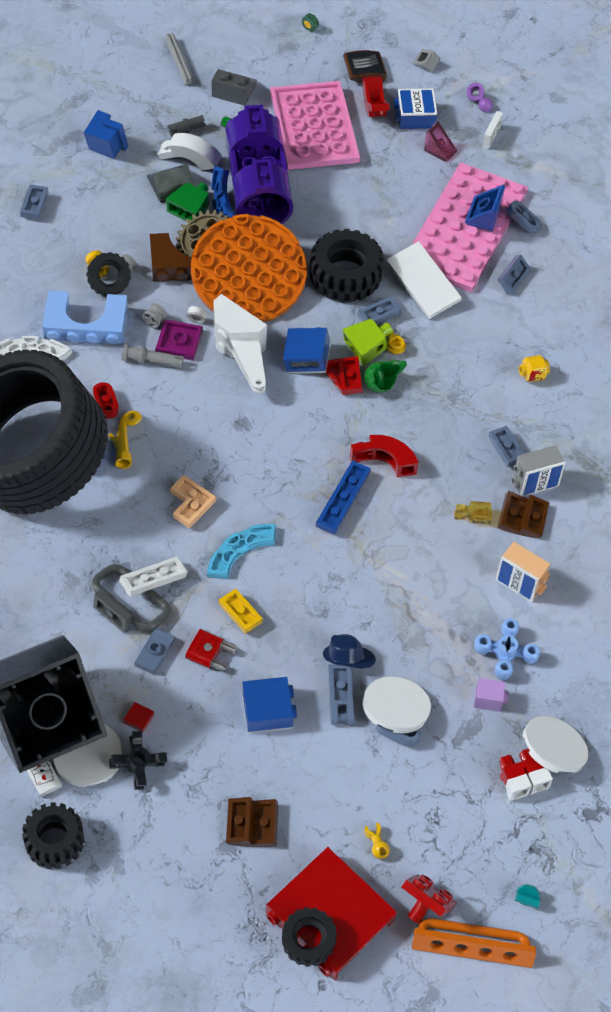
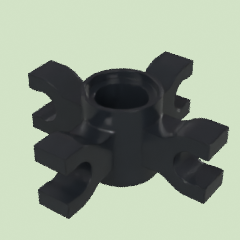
(137, 750)

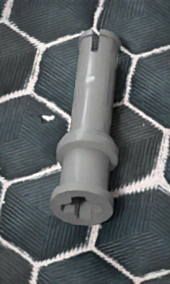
(143, 355)

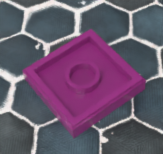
(179, 339)

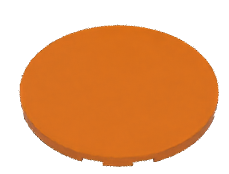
(251, 264)

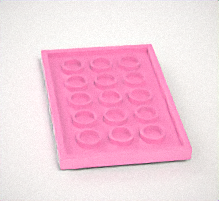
(315, 125)

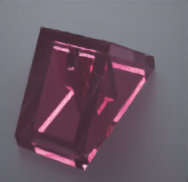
(438, 143)

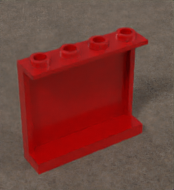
(344, 897)

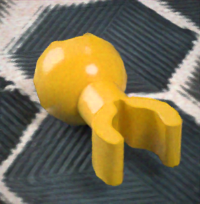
(379, 847)

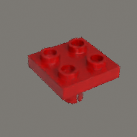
(427, 898)

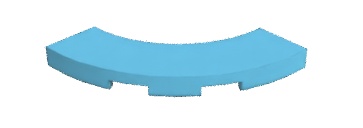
(237, 545)

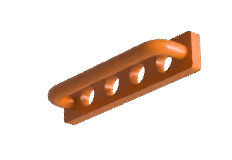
(423, 938)

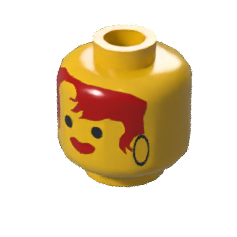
(534, 368)

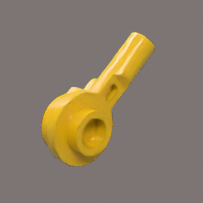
(395, 344)

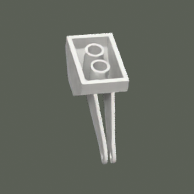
(242, 338)

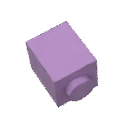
(490, 694)

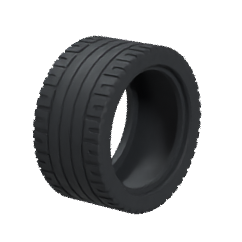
(72, 449)

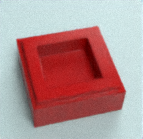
(138, 717)

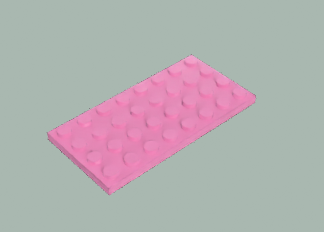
(453, 245)

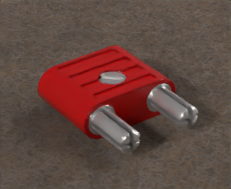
(206, 648)

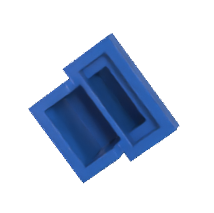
(105, 135)

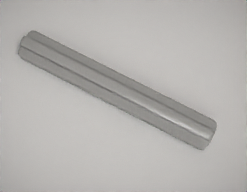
(179, 58)

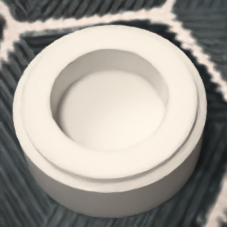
(196, 314)

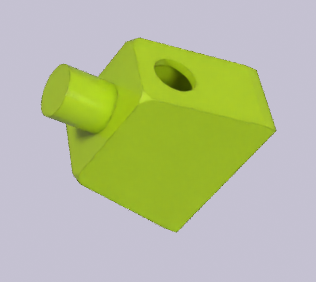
(366, 339)

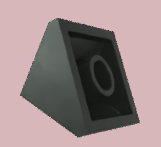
(169, 180)

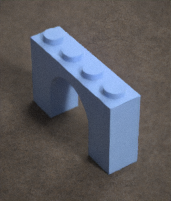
(107, 329)

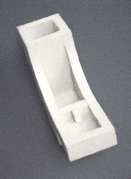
(192, 148)

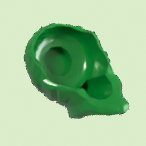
(382, 375)

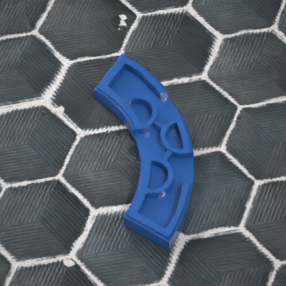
(219, 185)

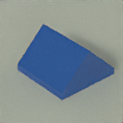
(486, 208)

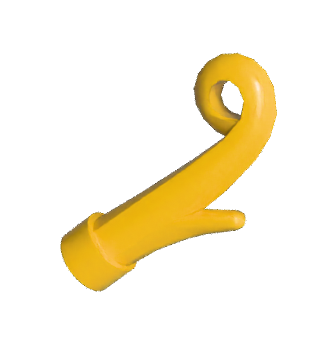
(123, 457)

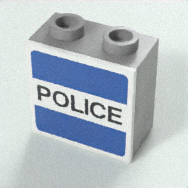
(538, 471)

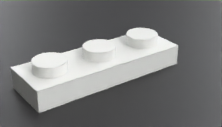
(153, 576)

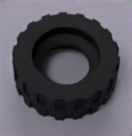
(113, 260)
(314, 955)

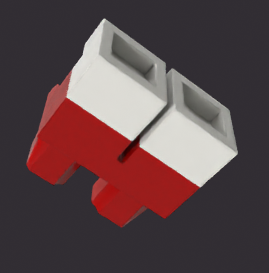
(523, 776)

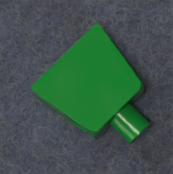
(188, 201)

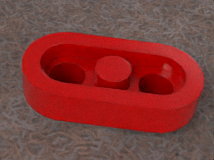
(107, 401)

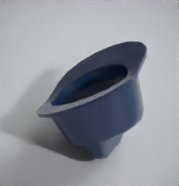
(348, 651)

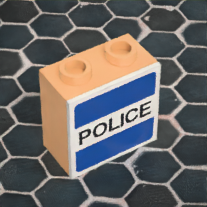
(523, 572)

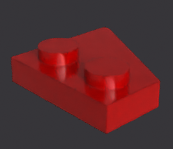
(345, 374)

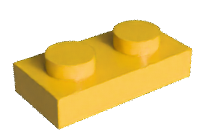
(240, 611)

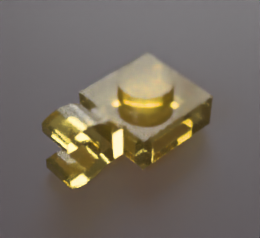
(477, 512)

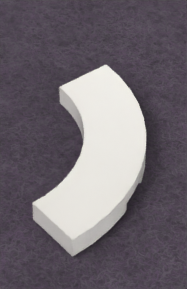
(34, 343)

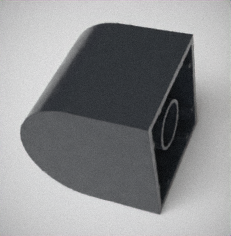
(46, 704)

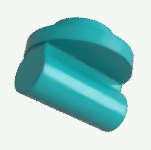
(528, 895)

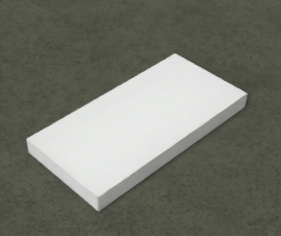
(423, 280)

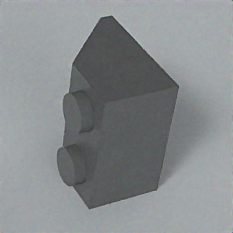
(232, 87)

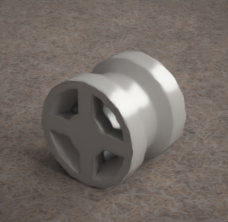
(154, 315)

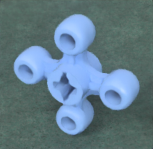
(504, 668)

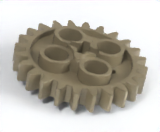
(194, 229)

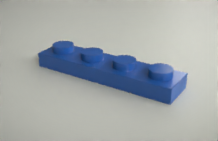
(343, 497)

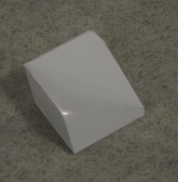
(427, 60)

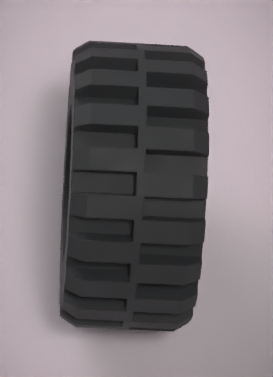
(341, 283)

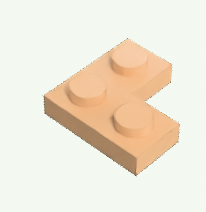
(195, 501)

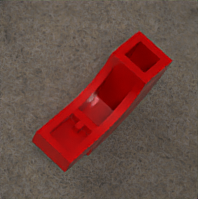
(374, 96)
(389, 450)

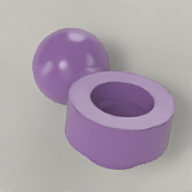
(485, 104)

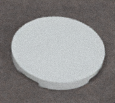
(396, 704)
(555, 744)
(90, 762)

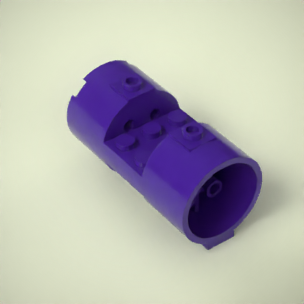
(259, 164)

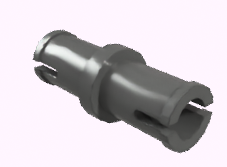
(186, 125)

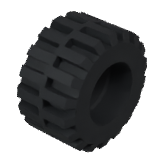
(48, 818)

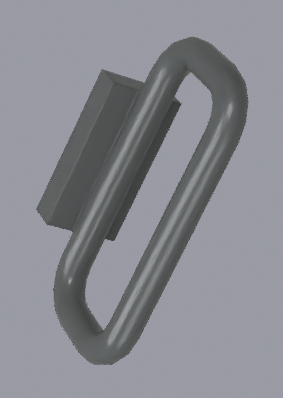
(117, 612)

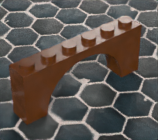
(167, 260)

